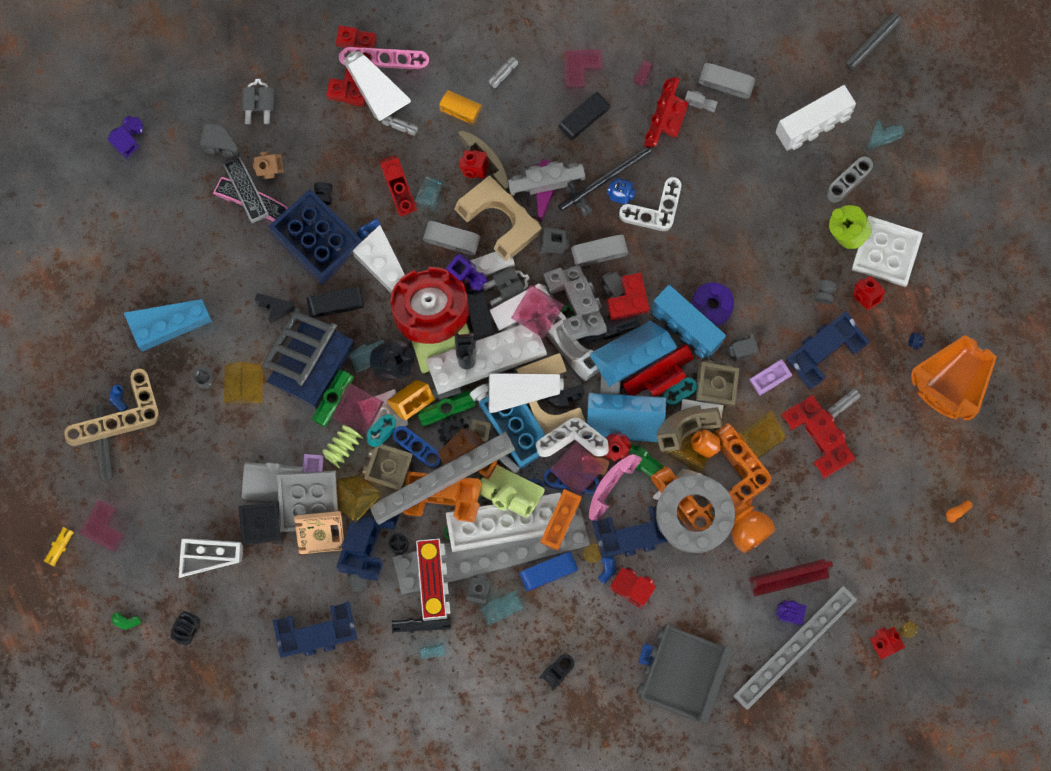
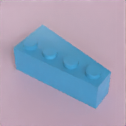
(166, 322)

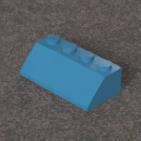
(632, 352)
(631, 415)
(521, 429)

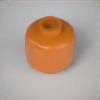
(706, 443)

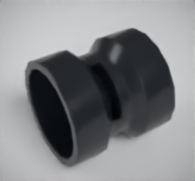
(323, 191)
(398, 543)

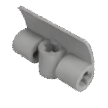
(261, 480)

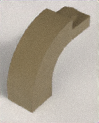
(685, 422)

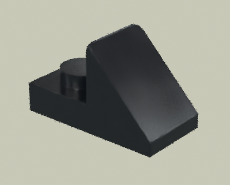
(278, 307)

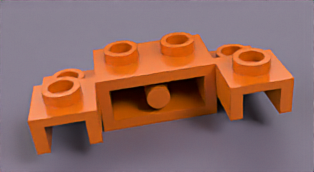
(461, 494)

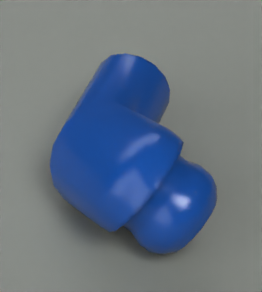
(364, 231)
(116, 398)
(610, 569)

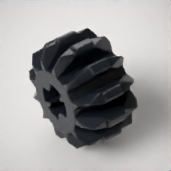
(450, 425)
(185, 628)

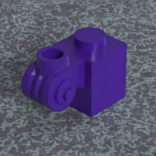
(122, 138)
(465, 270)
(791, 612)

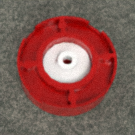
(429, 305)

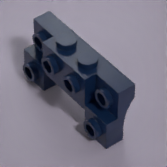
(828, 340)
(629, 539)
(359, 545)
(315, 637)

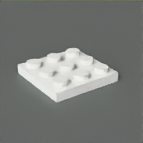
(888, 252)

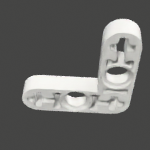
(656, 215)
(549, 444)

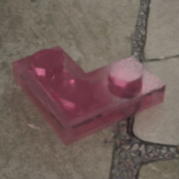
(579, 60)
(97, 527)

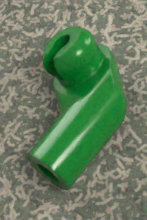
(124, 623)

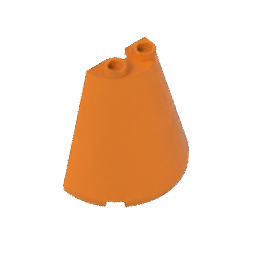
(955, 378)

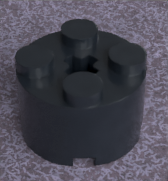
(392, 360)

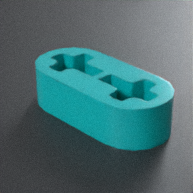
(682, 395)
(383, 432)

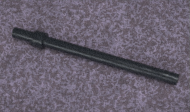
(576, 197)

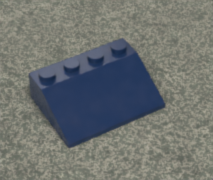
(315, 236)
(323, 372)

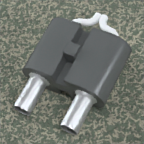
(257, 99)
(508, 285)

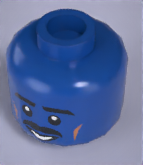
(621, 191)

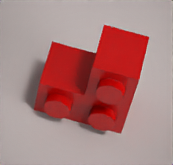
(634, 299)
(633, 588)

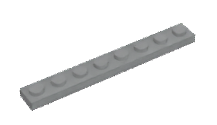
(442, 478)
(794, 647)

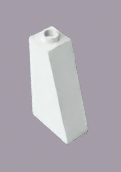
(376, 88)
(518, 389)

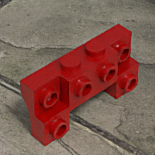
(346, 89)
(823, 432)

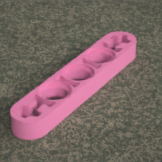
(392, 56)

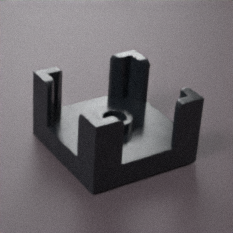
(260, 524)

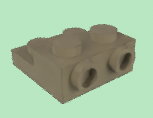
(717, 383)
(387, 467)

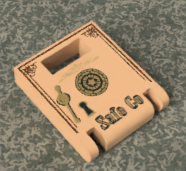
(315, 533)

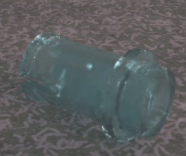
(432, 651)

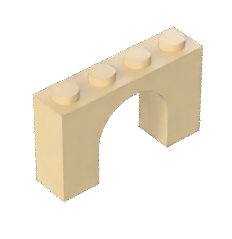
(491, 195)
(547, 422)

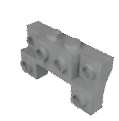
(546, 178)
(581, 298)

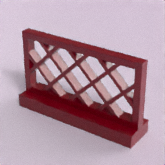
(790, 577)

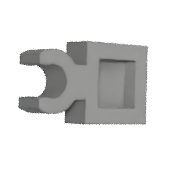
(698, 100)

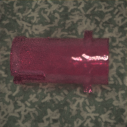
(643, 73)

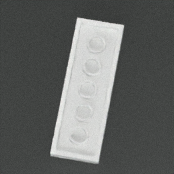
(492, 357)
(499, 526)

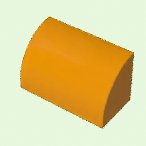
(460, 107)
(411, 399)

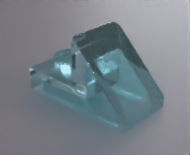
(880, 137)
(429, 193)
(361, 357)
(501, 608)

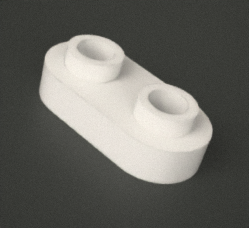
(480, 392)

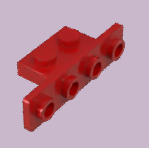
(668, 114)
(660, 374)

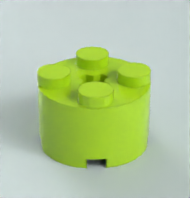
(850, 226)

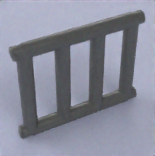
(288, 331)

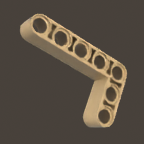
(119, 418)

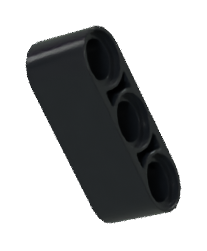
(584, 116)
(335, 302)
(479, 314)

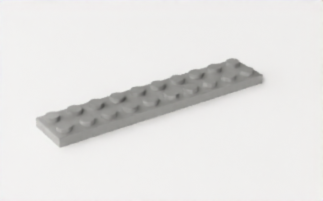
(490, 558)

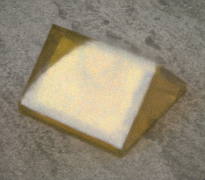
(243, 383)
(763, 434)
(688, 456)
(355, 496)

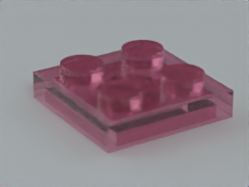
(537, 311)
(357, 409)
(577, 468)

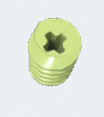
(341, 445)

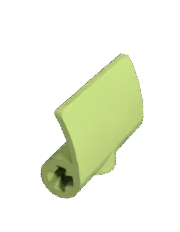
(426, 351)
(511, 492)

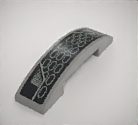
(246, 190)

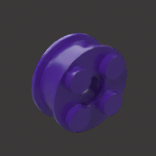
(719, 294)

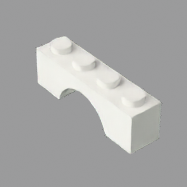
(572, 351)

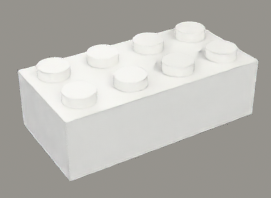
(815, 118)

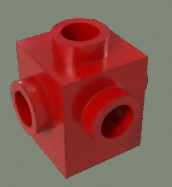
(474, 164)
(868, 292)
(622, 442)
(887, 642)

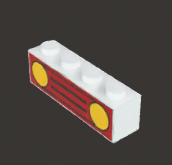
(432, 580)

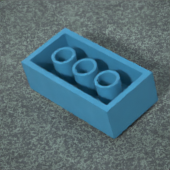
(687, 322)

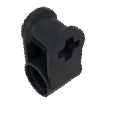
(466, 346)
(557, 672)

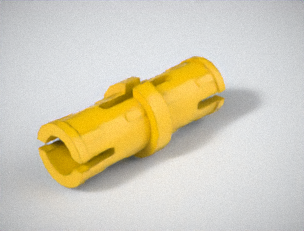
(58, 546)

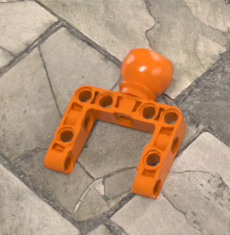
(749, 526)

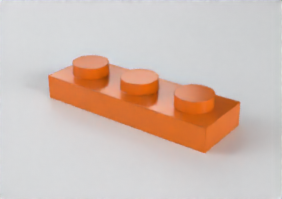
(561, 520)

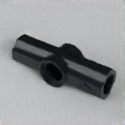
(614, 328)

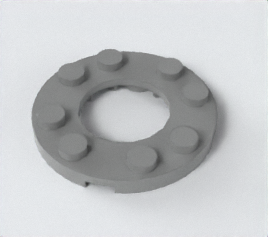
(695, 541)

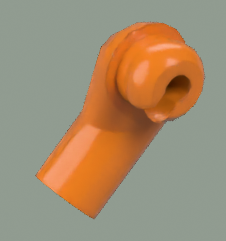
(958, 511)

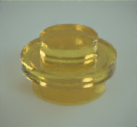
(592, 553)
(909, 630)

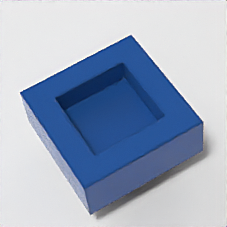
(645, 657)

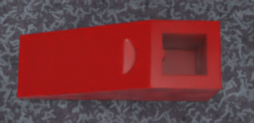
(397, 185)

